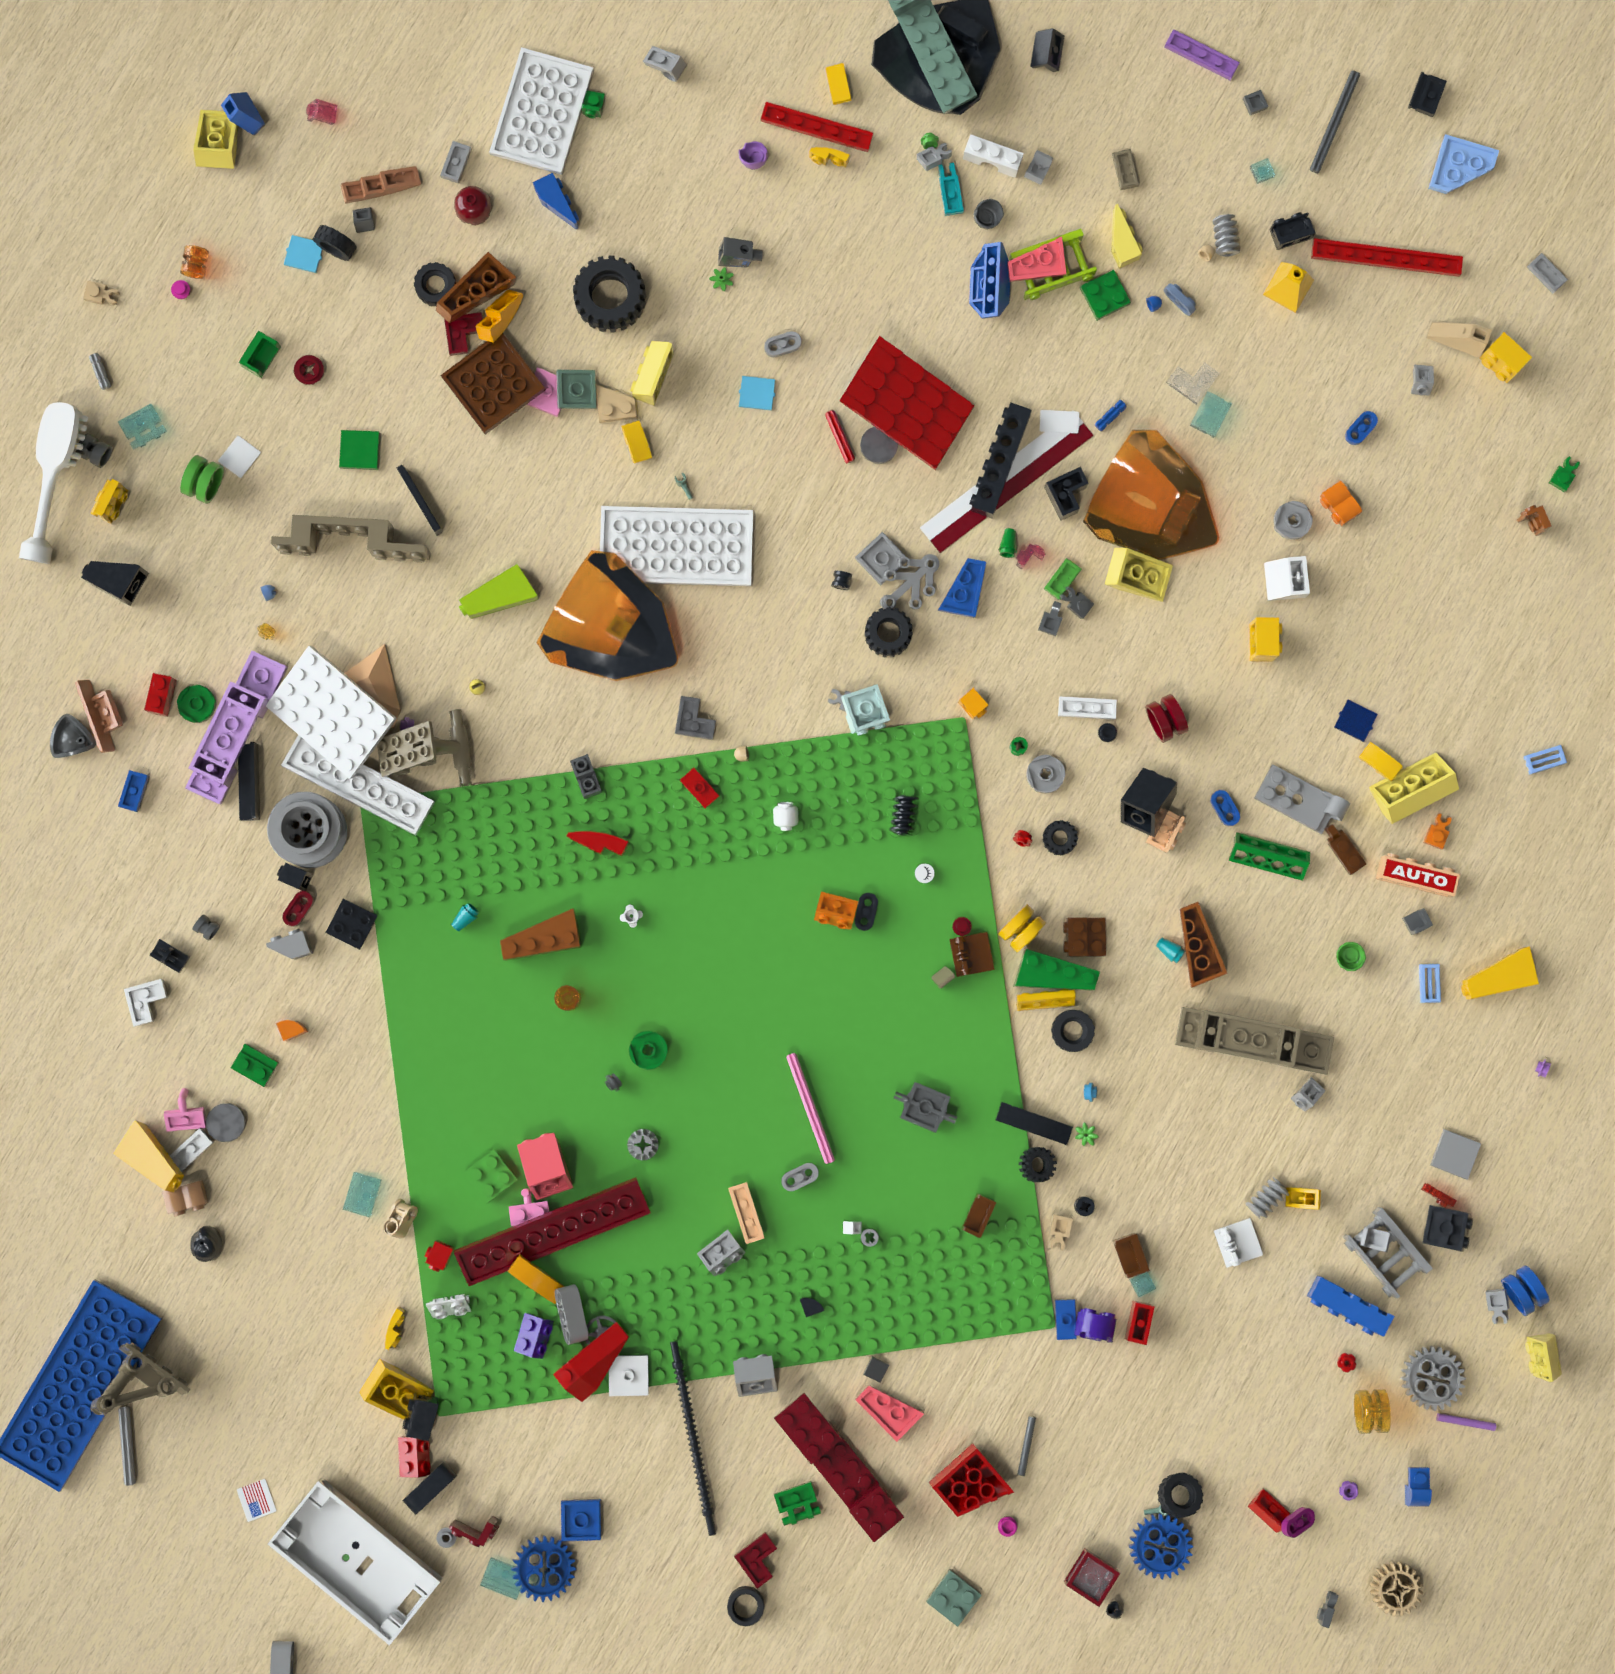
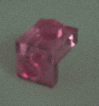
(321, 111)
(1024, 556)

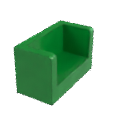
(259, 354)

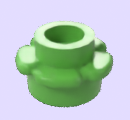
(929, 140)

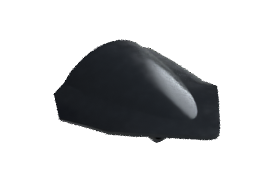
(973, 38)

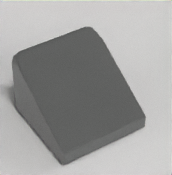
(363, 220)
(876, 1369)

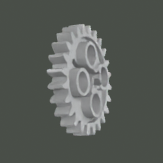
(1437, 1362)

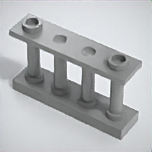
(1407, 1249)

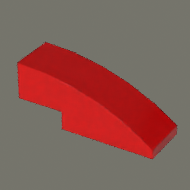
(599, 841)

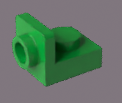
(593, 104)

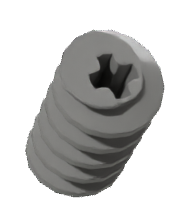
(1224, 235)
(1267, 1198)

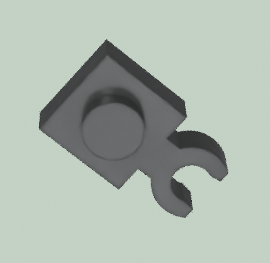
(1079, 603)
(1326, 1613)

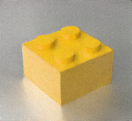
(1505, 358)
(1265, 639)

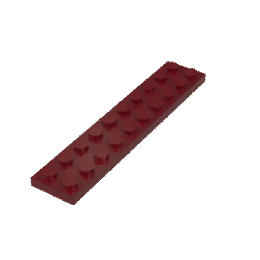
(552, 1231)

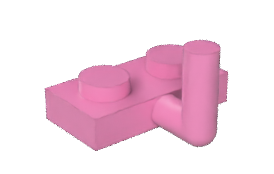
(184, 1118)
(528, 1210)

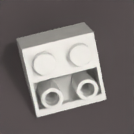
(1287, 578)

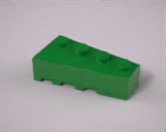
(1044, 971)

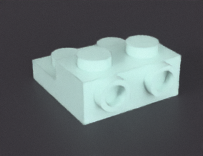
(865, 710)

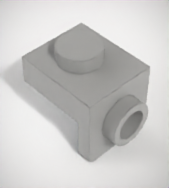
(1038, 167)
(1375, 1239)

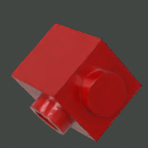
(439, 1255)

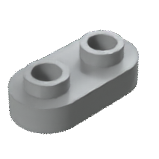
(781, 342)
(799, 1176)

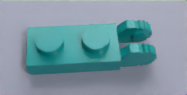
(950, 191)

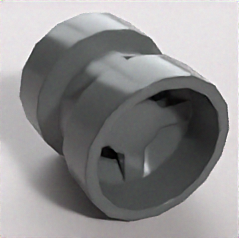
(205, 927)

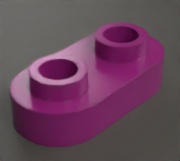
(1296, 1524)

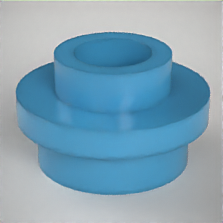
(1090, 1092)

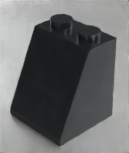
(116, 579)
(1147, 801)

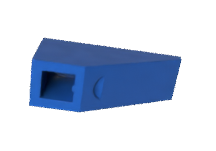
(552, 198)

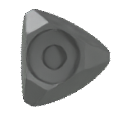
(70, 737)

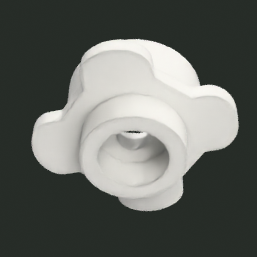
(626, 916)

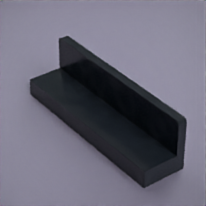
(249, 783)

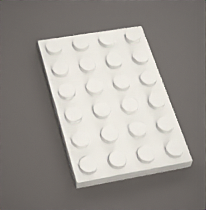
(541, 111)
(331, 712)

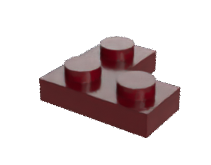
(457, 331)
(751, 1559)

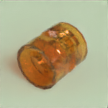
(194, 262)
(567, 998)

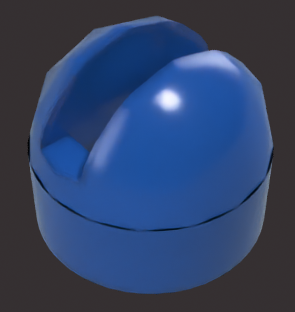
(1153, 303)

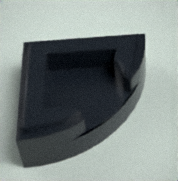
(811, 1306)

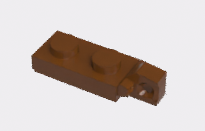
(1344, 850)

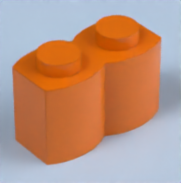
(1340, 503)

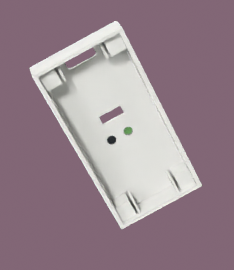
(330, 1540)

